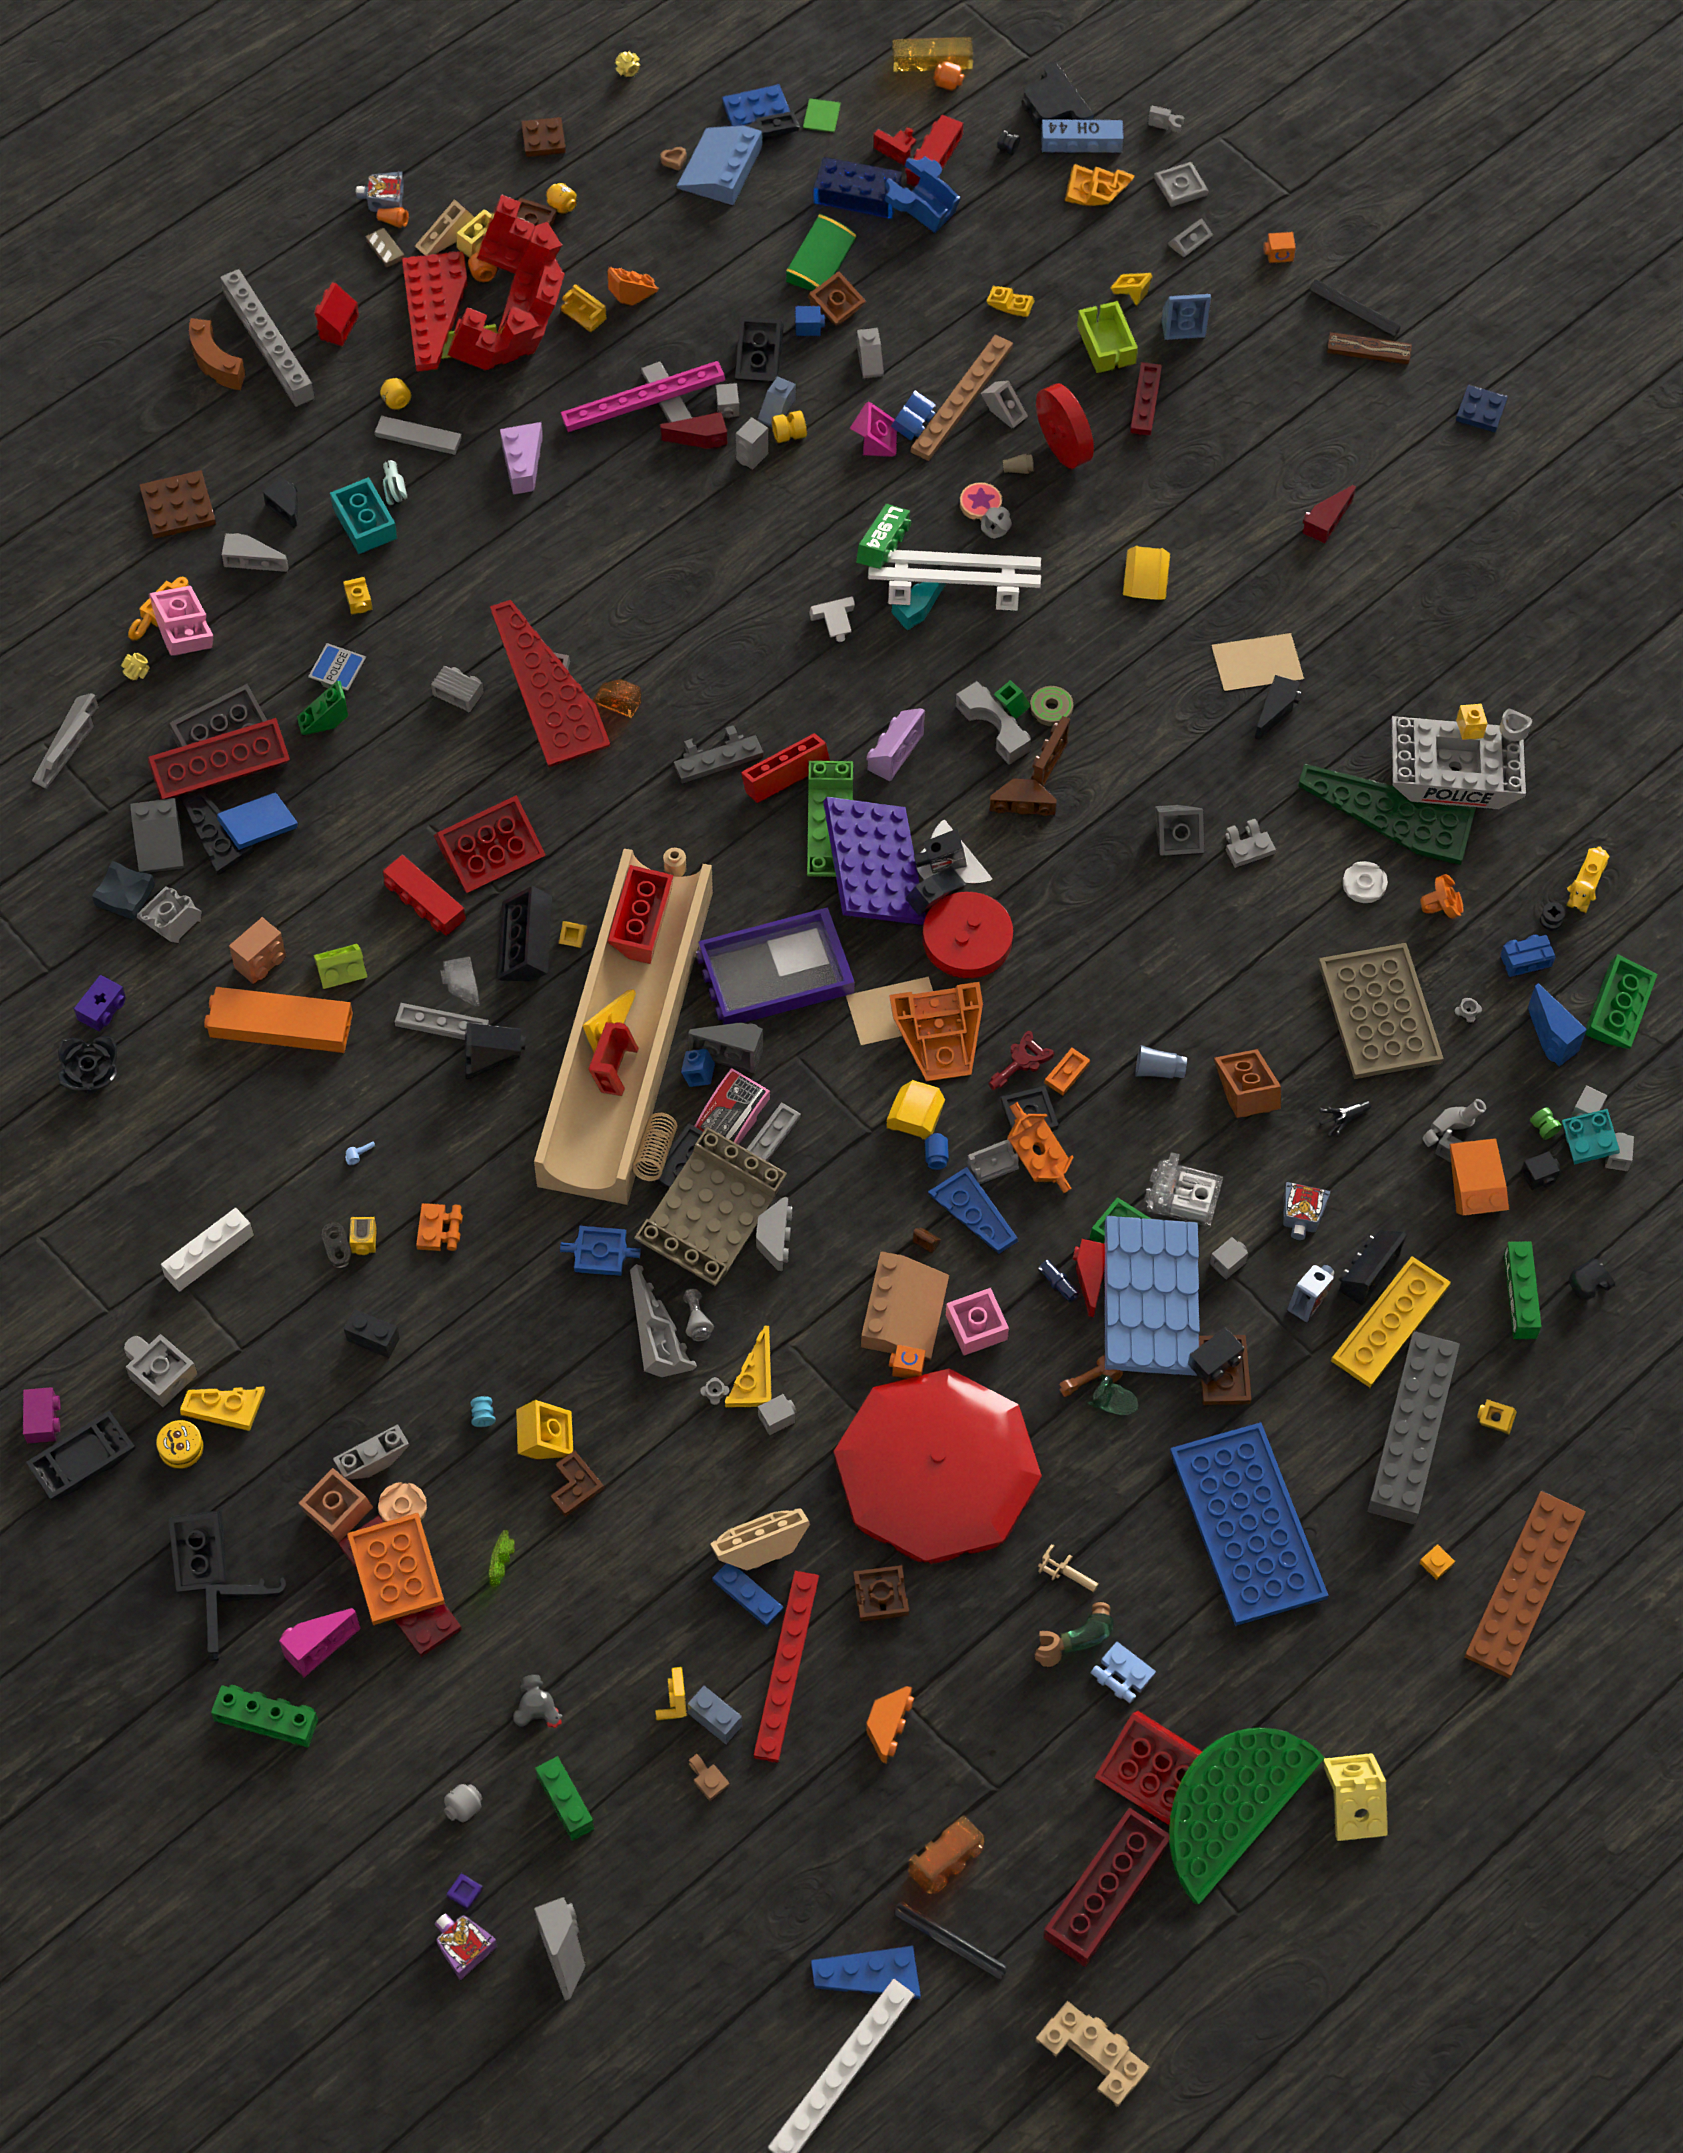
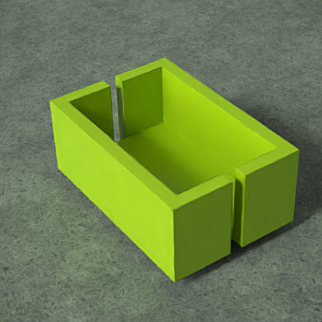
(1108, 340)

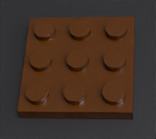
(177, 504)

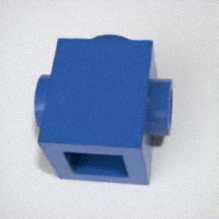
(698, 1067)

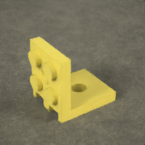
(1357, 1786)

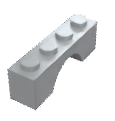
(977, 703)

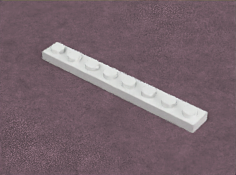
(842, 2069)

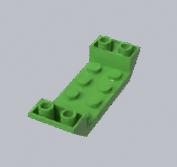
(825, 780)

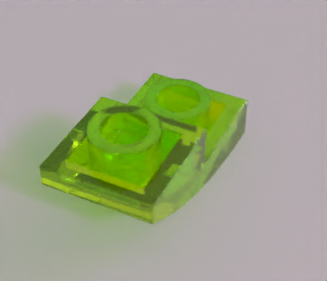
(500, 1554)

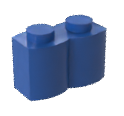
(913, 415)

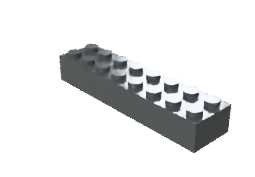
(1413, 1428)

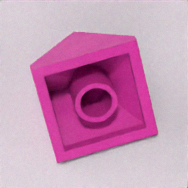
(876, 430)

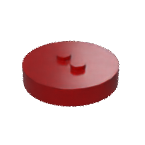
(1064, 425)
(967, 935)

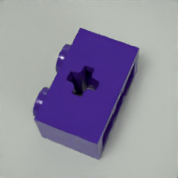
(100, 1003)

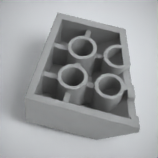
(559, 1933)

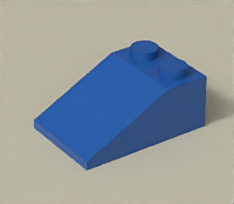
(1555, 1026)

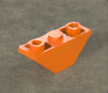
(630, 286)
(887, 1721)

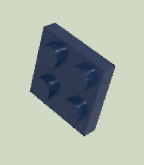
(1481, 408)

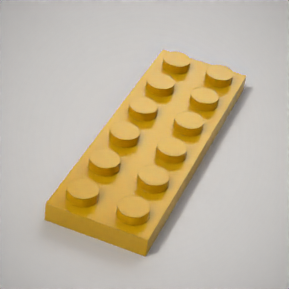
(1390, 1321)

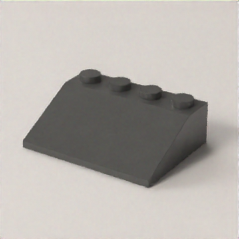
(218, 717)

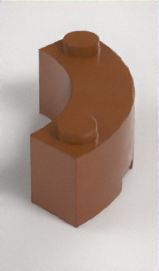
(213, 361)

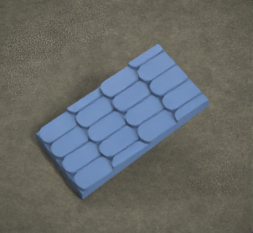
(1151, 1295)

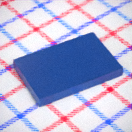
(257, 820)

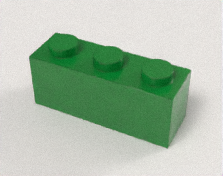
(564, 1798)

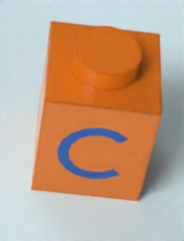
(1280, 247)
(907, 1362)

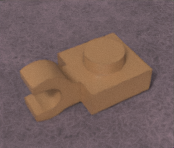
(709, 1779)

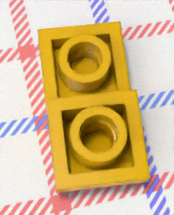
(1007, 301)

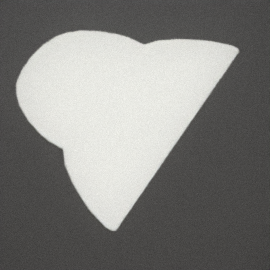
(971, 874)

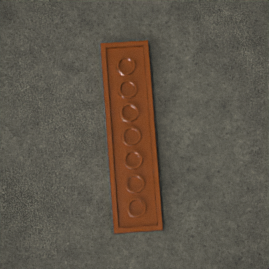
(1525, 1584)

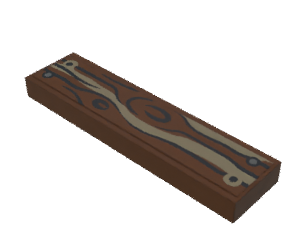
(1369, 348)

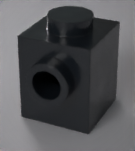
(1541, 1170)

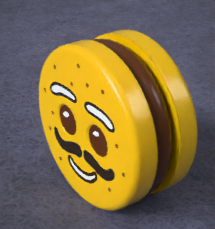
(179, 1444)

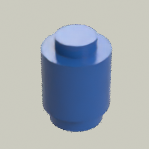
(936, 1151)

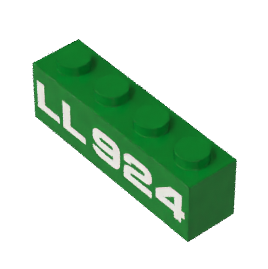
(883, 536)
(1522, 1290)

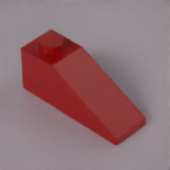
(1090, 1271)

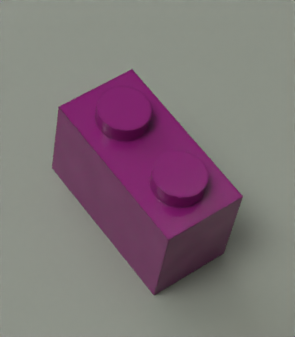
(40, 1415)

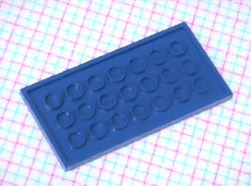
(1248, 1524)

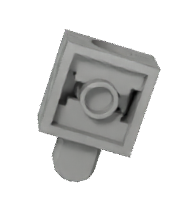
(158, 1367)

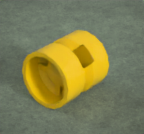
(788, 426)

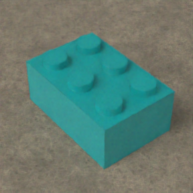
(363, 515)

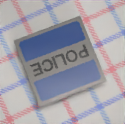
(336, 665)

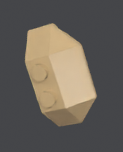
(761, 1539)

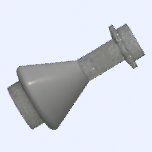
(698, 1326)

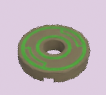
(1053, 695)

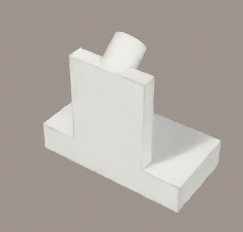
(835, 616)

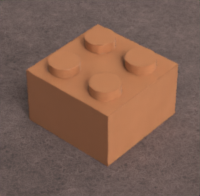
(257, 950)
(335, 1505)

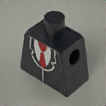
(942, 853)

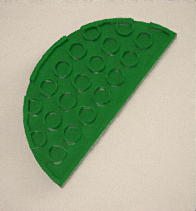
(1231, 1799)

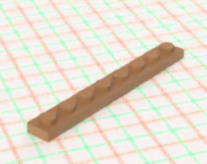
(961, 397)

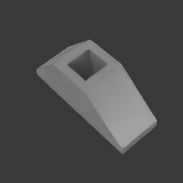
(773, 1233)
(372, 1454)

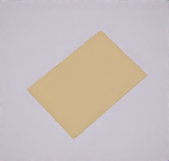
(1257, 661)
(873, 1011)

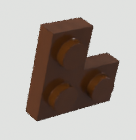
(581, 1484)

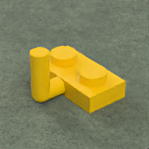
(677, 1697)

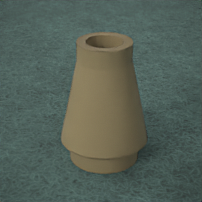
(1019, 464)

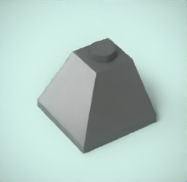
(1179, 829)

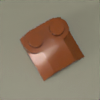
(836, 299)

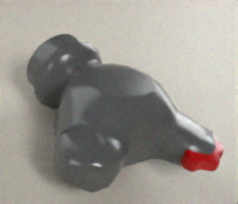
(536, 1704)

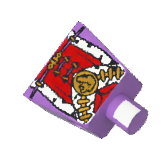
(463, 1943)

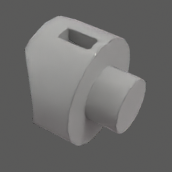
(999, 518)
(1515, 725)

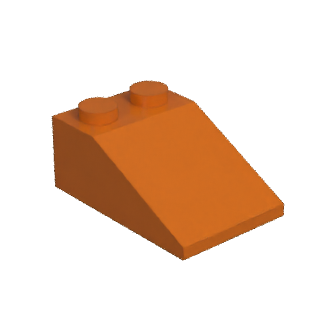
(1478, 1177)

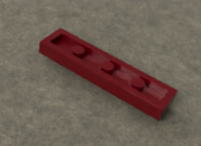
(1146, 398)

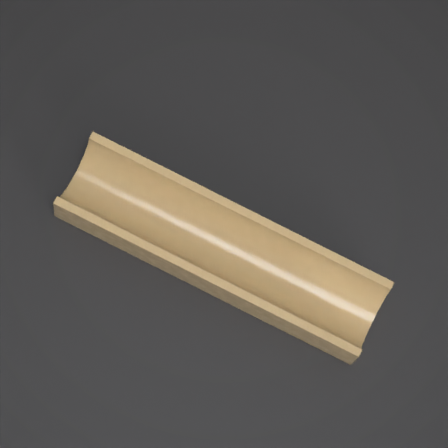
(597, 1135)

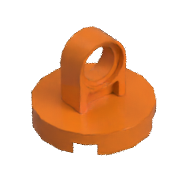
(1443, 898)

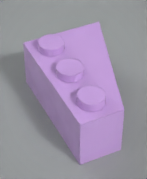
(521, 453)

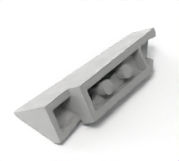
(69, 737)

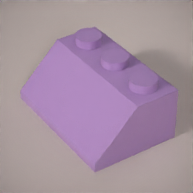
(896, 743)

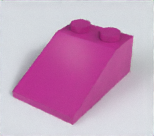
(317, 1639)

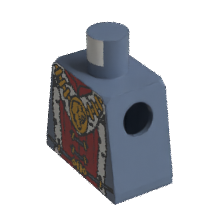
(382, 191)
(1303, 1208)
(1316, 1285)

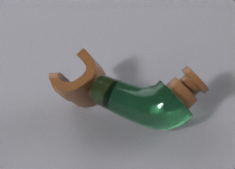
(1095, 1631)

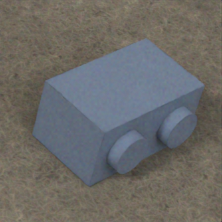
(714, 1714)

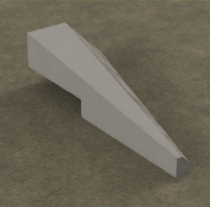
(659, 1345)

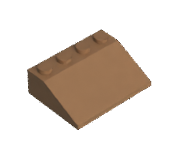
(904, 1305)

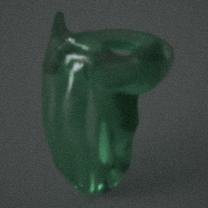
(1114, 1398)

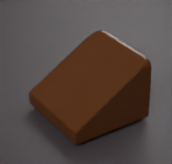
(925, 1239)

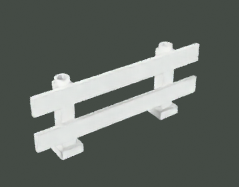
(1009, 581)

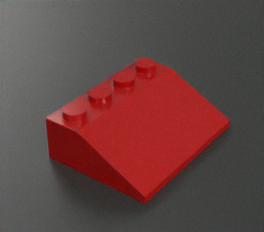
(489, 844)
(1147, 1765)

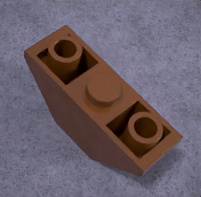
(1023, 797)

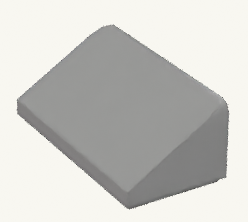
(1191, 238)

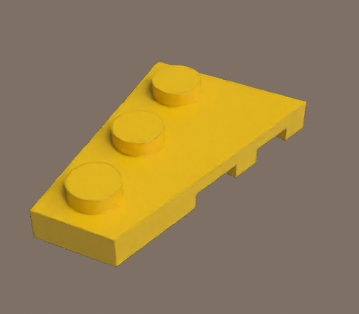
(227, 1408)

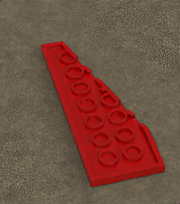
(433, 296)
(557, 705)

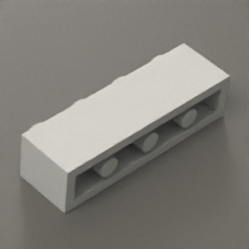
(207, 1249)

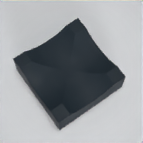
(123, 891)

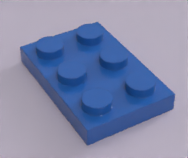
(753, 104)

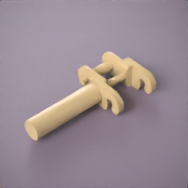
(1066, 1570)

